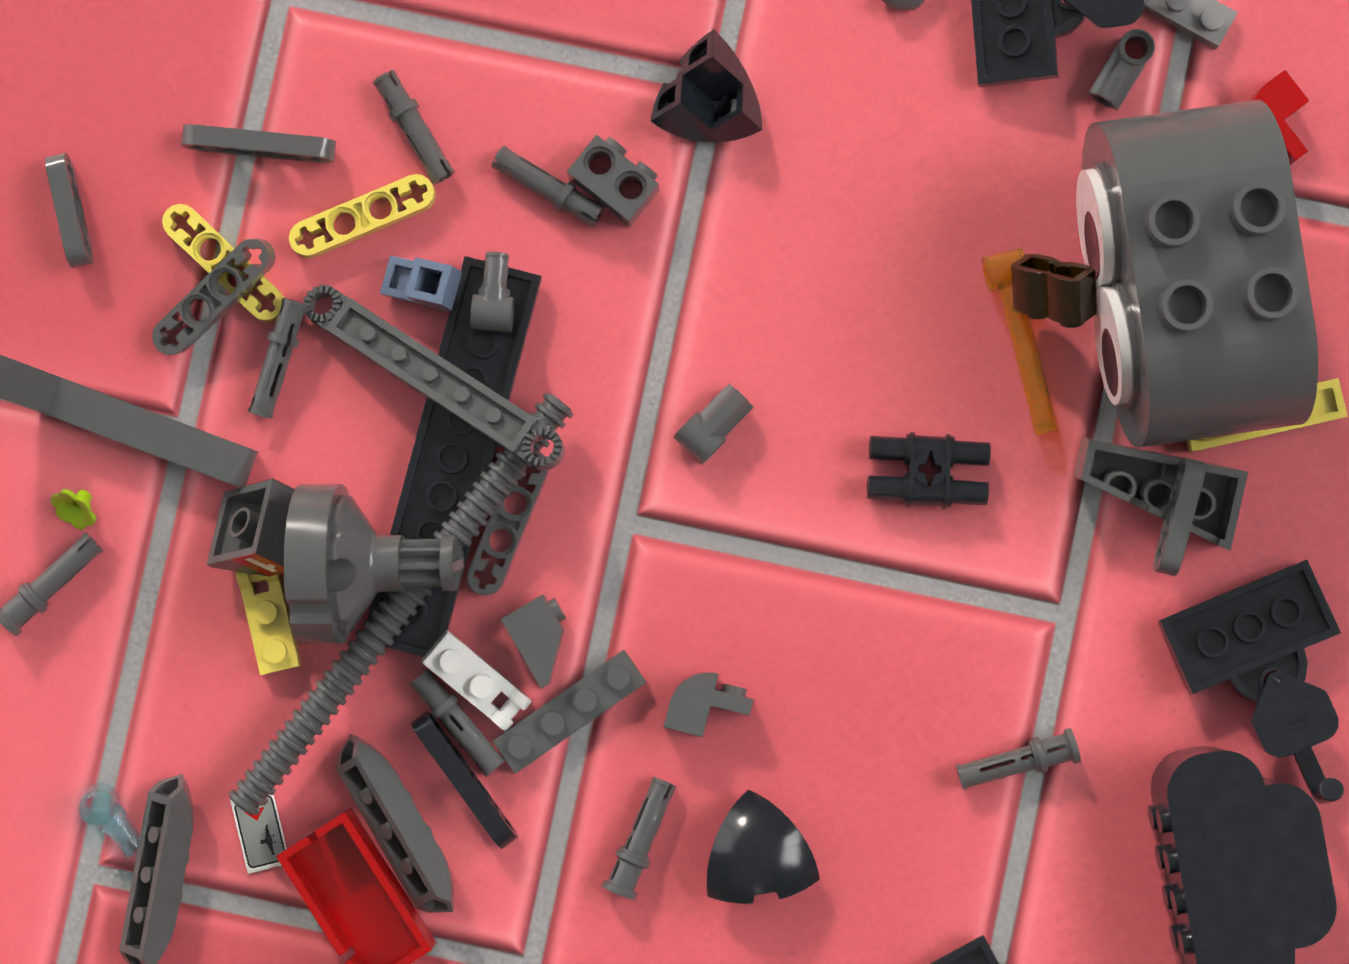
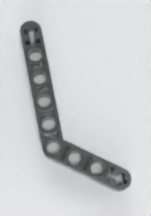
(125, 422)

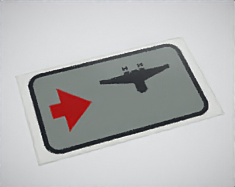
(260, 836)

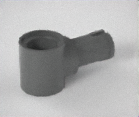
(492, 306)

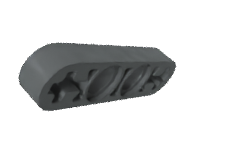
(258, 143)
(210, 292)
(514, 525)

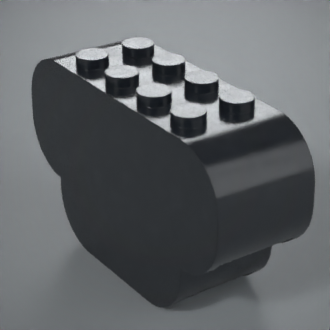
(1238, 860)

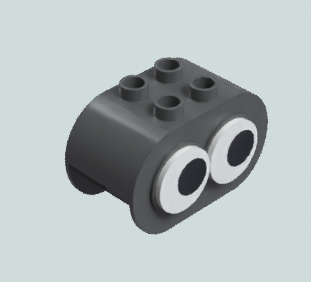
(1197, 273)

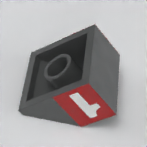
(252, 529)

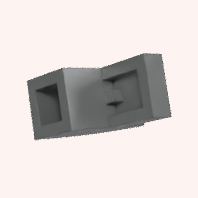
(695, 695)

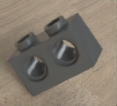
(607, 187)

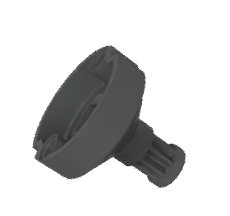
(341, 563)

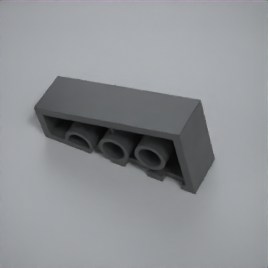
(1148, 479)

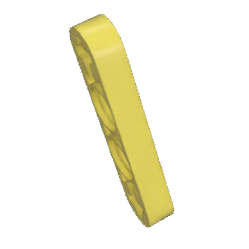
(360, 210)
(182, 237)

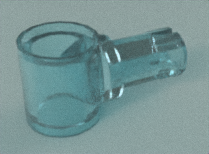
(112, 820)

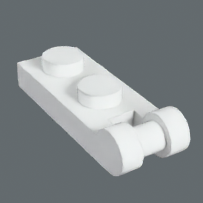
(474, 679)

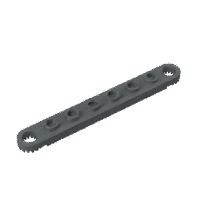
(434, 377)

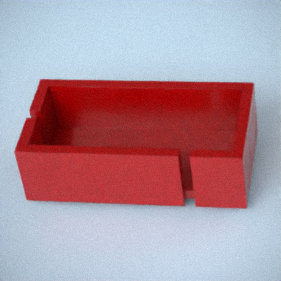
(356, 894)

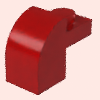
(1284, 99)

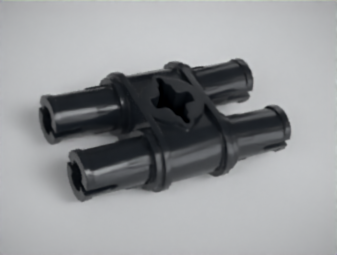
(942, 453)

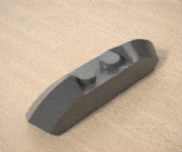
(397, 825)
(158, 872)

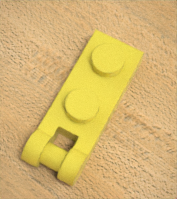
(269, 623)

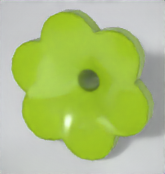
(74, 508)

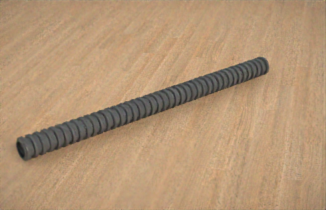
(383, 626)

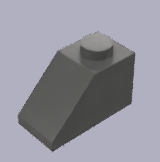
(537, 635)

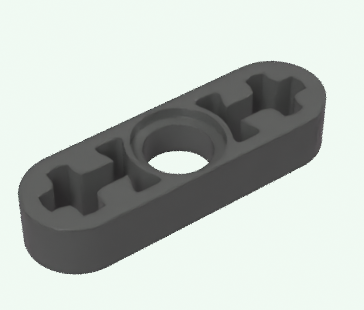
(69, 210)
(1179, 516)

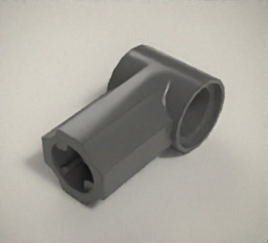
(1121, 70)
(708, 429)

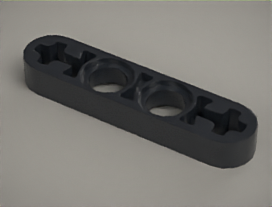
(464, 780)

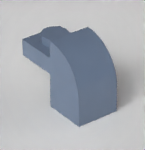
(421, 282)

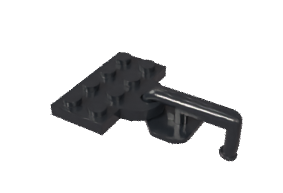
(1019, 36)
(1261, 632)

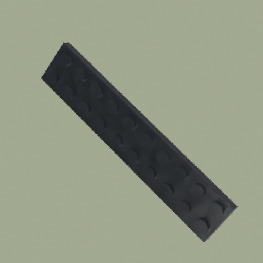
(449, 452)

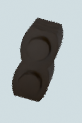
(1054, 290)

